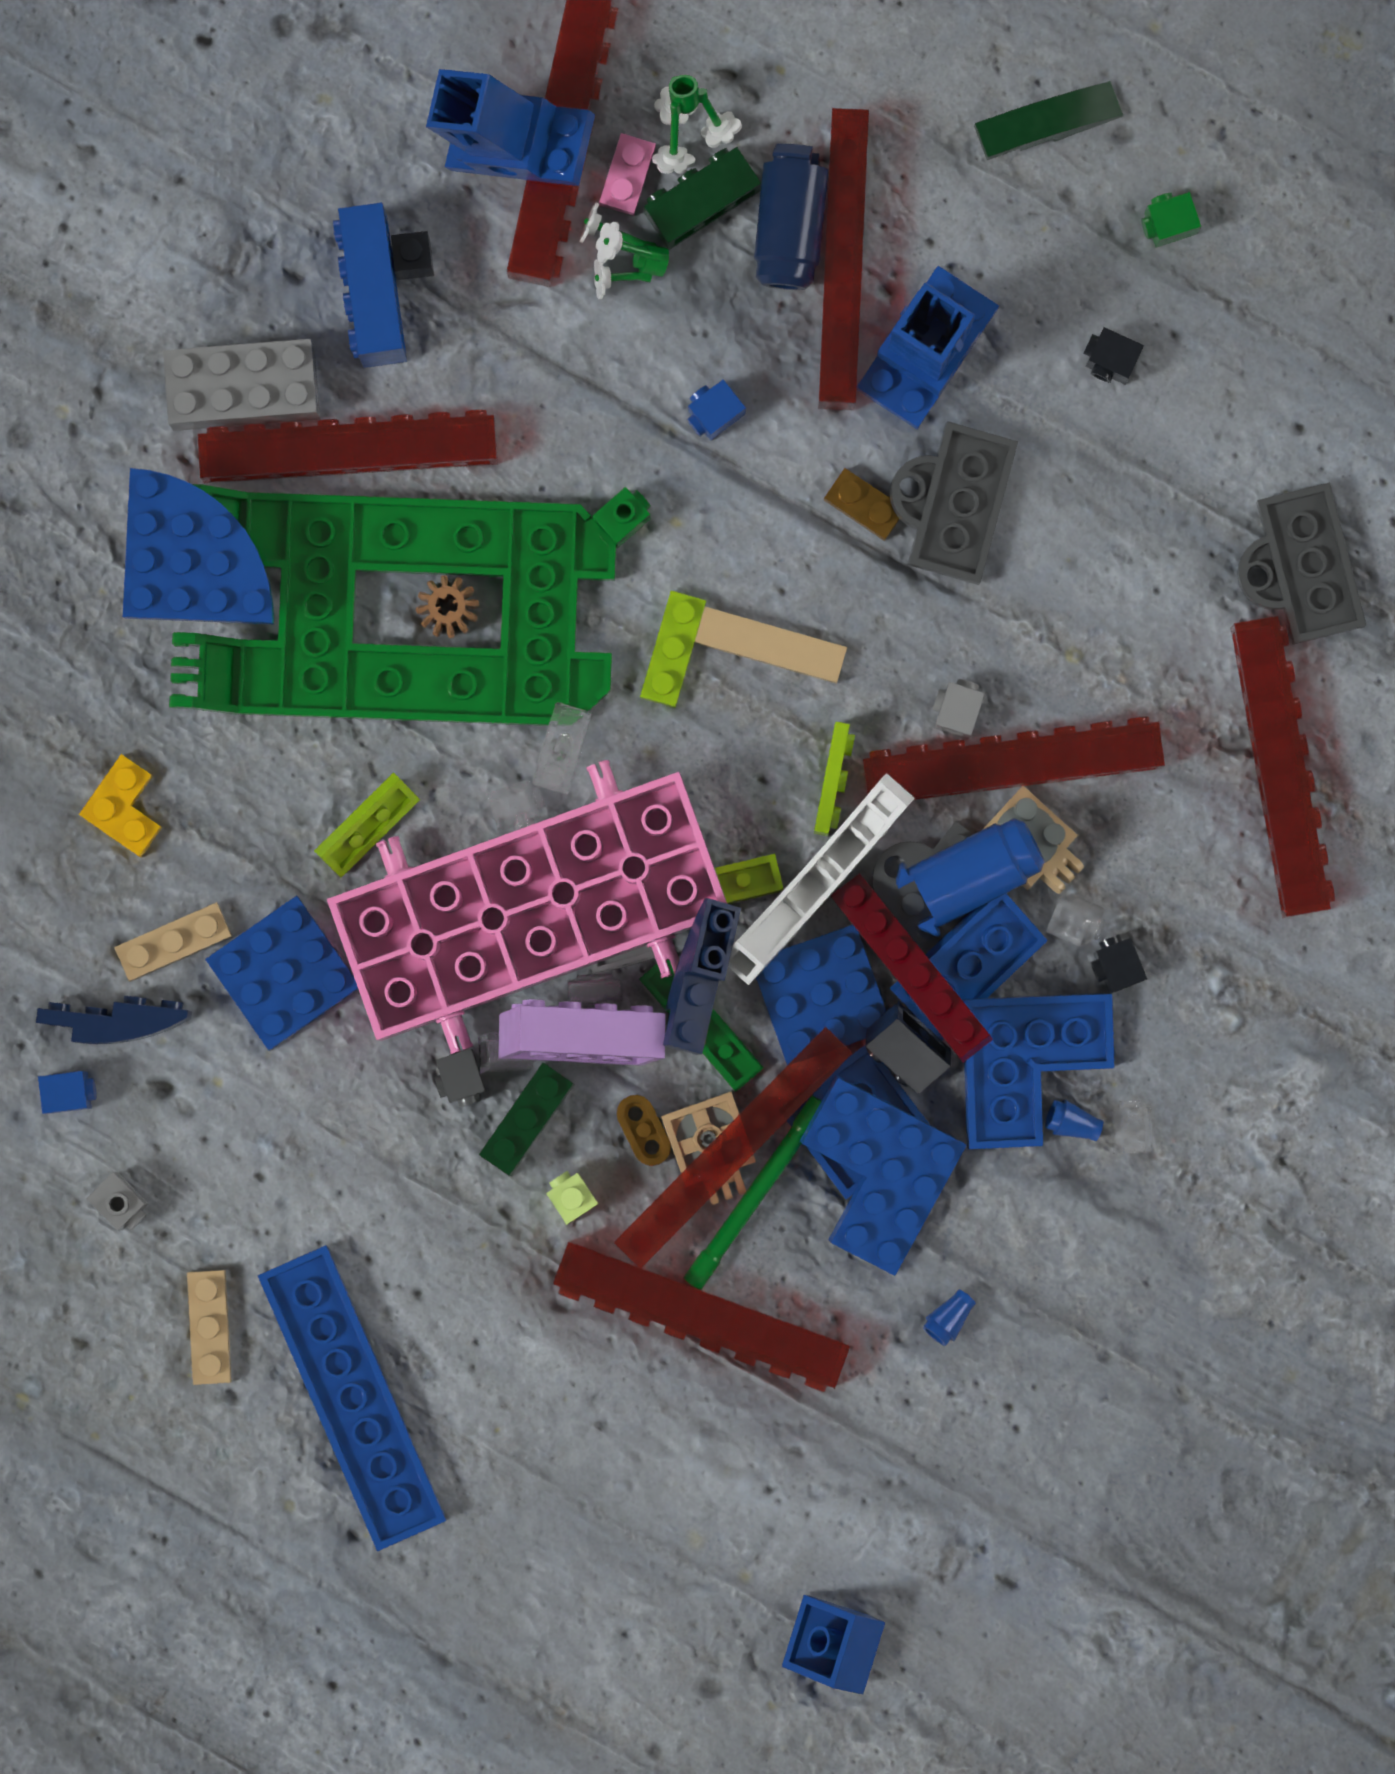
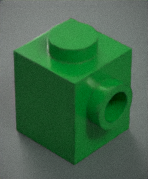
(1170, 219)
(623, 515)

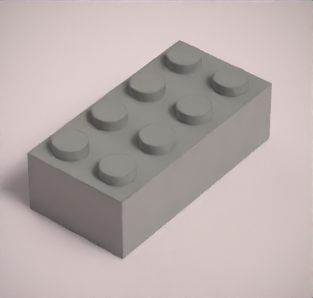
(241, 384)

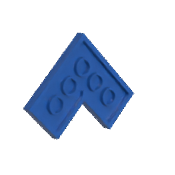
(1029, 1038)
(900, 1164)

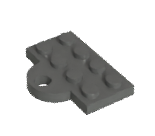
(955, 501)
(1304, 565)
(907, 901)

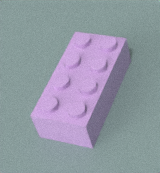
(580, 1034)

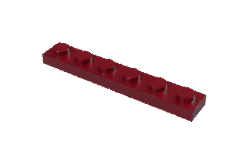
(911, 968)

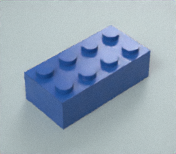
(372, 285)

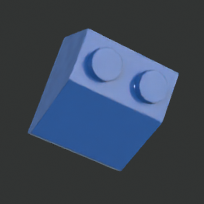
(833, 1644)

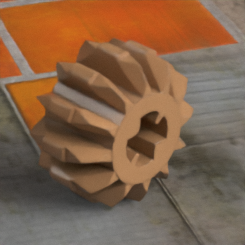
(443, 595)

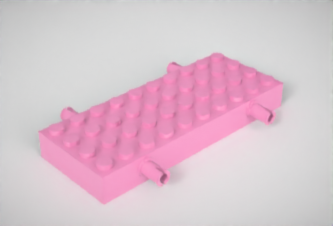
(526, 906)

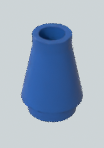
(1071, 1121)
(949, 1318)

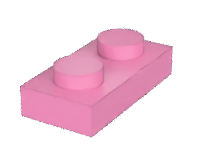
(627, 174)

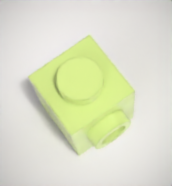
(571, 1196)

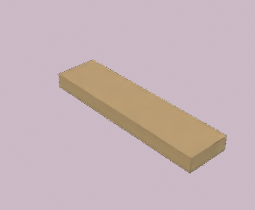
(770, 645)

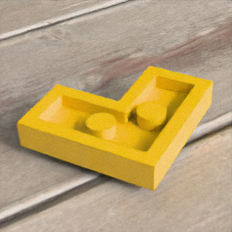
(112, 807)

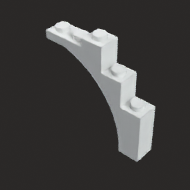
(819, 879)

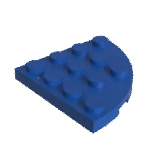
(189, 557)

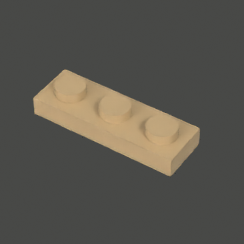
(173, 942)
(209, 1327)

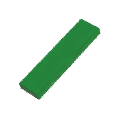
(721, 1045)

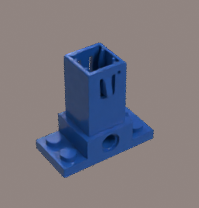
(507, 132)
(927, 347)

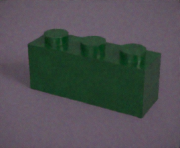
(701, 197)
(526, 1119)

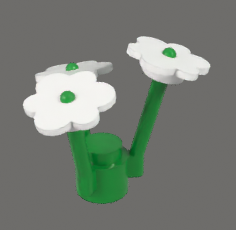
(675, 106)
(647, 256)

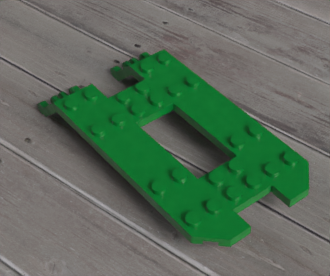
(325, 675)

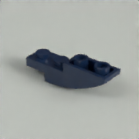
(697, 975)
(128, 1022)

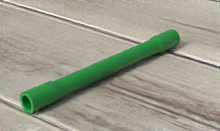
(710, 1257)

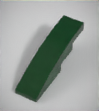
(1048, 120)

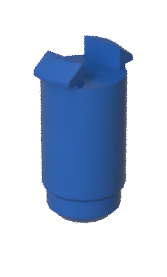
(973, 872)

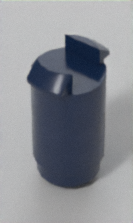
(790, 218)

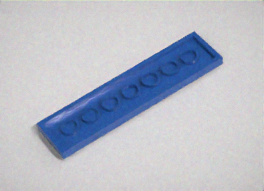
(352, 1398)

